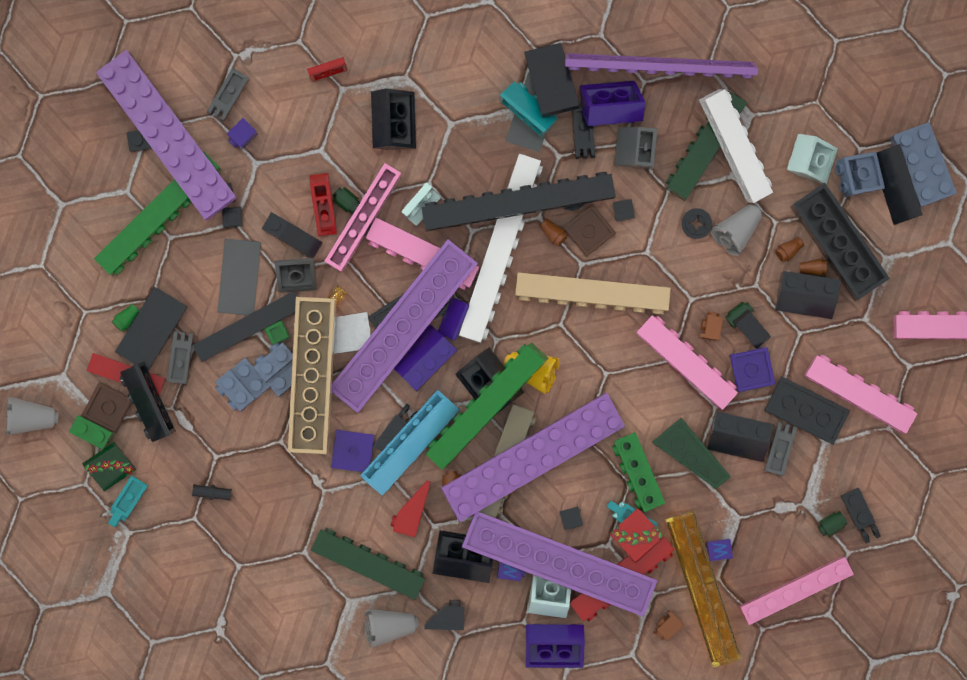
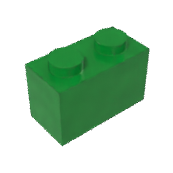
(91, 432)

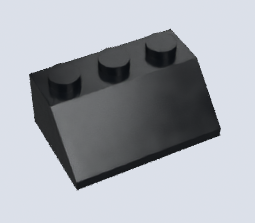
(393, 119)
(807, 294)
(480, 372)
(739, 436)
(460, 562)
(448, 617)

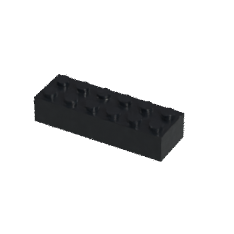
(840, 242)

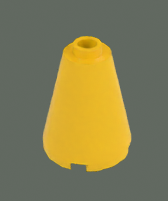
(544, 377)

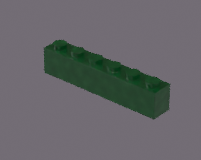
(698, 157)
(368, 564)

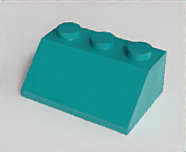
(526, 108)

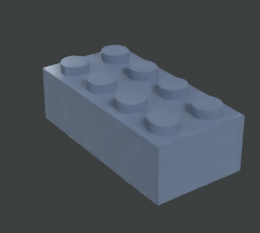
(925, 164)

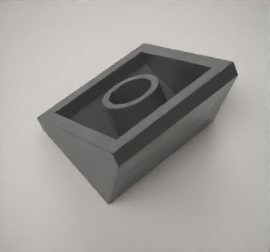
(296, 275)

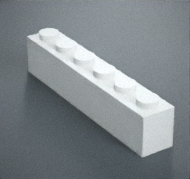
(736, 146)

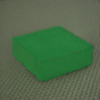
(277, 332)

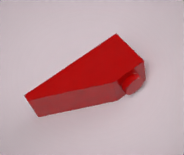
(323, 204)
(410, 514)

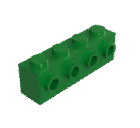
(638, 471)

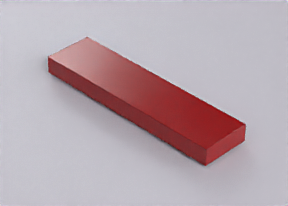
(111, 369)

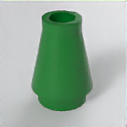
(125, 318)

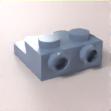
(859, 174)
(276, 368)
(241, 385)

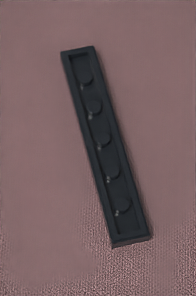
(246, 327)

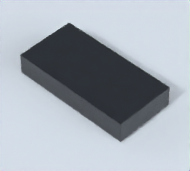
(752, 329)

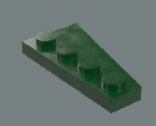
(687, 449)

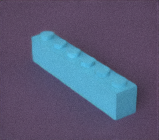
(409, 442)

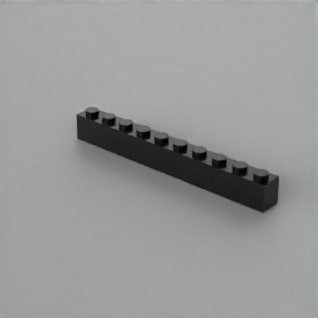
(518, 202)

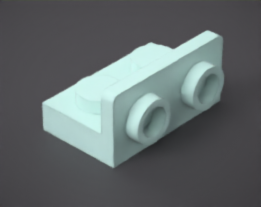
(413, 209)

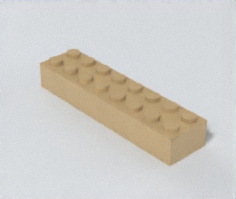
(312, 375)

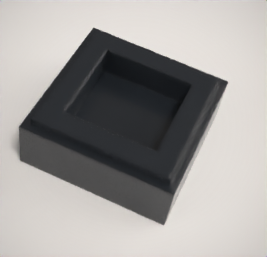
(623, 210)
(232, 217)
(571, 518)

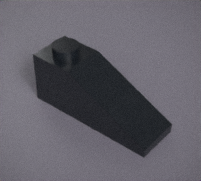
(291, 235)

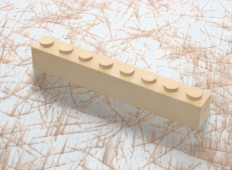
(592, 292)

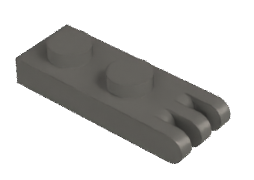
(228, 94)
(180, 358)
(780, 449)

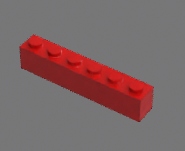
(587, 606)

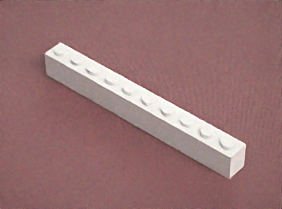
(498, 257)

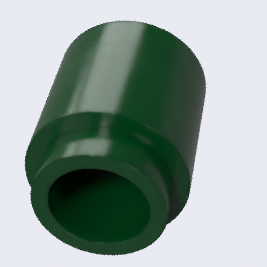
(346, 200)
(737, 311)
(832, 524)

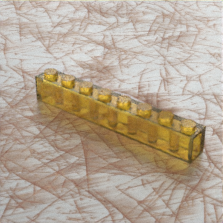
(703, 589)

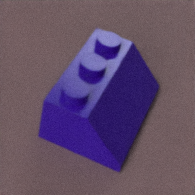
(612, 103)
(424, 358)
(554, 646)

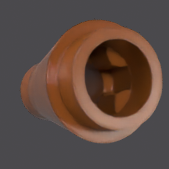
(554, 232)
(787, 250)
(814, 267)

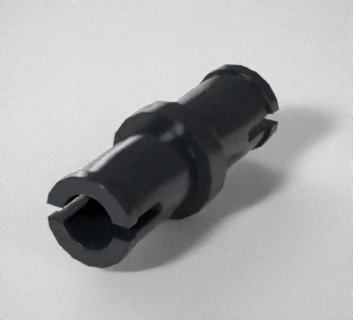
(212, 492)

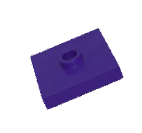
(752, 369)
(352, 450)

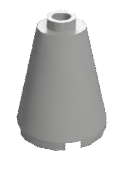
(737, 229)
(28, 416)
(388, 626)

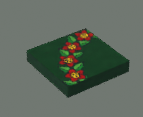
(109, 466)

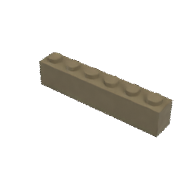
(513, 432)

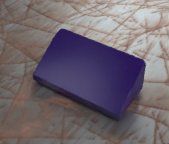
(453, 318)

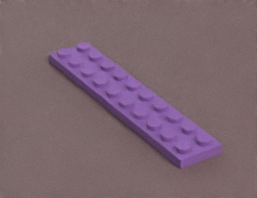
(654, 64)
(166, 135)
(403, 325)
(532, 457)
(559, 563)

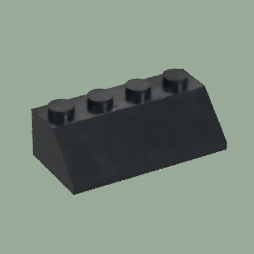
(147, 401)

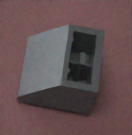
(636, 147)

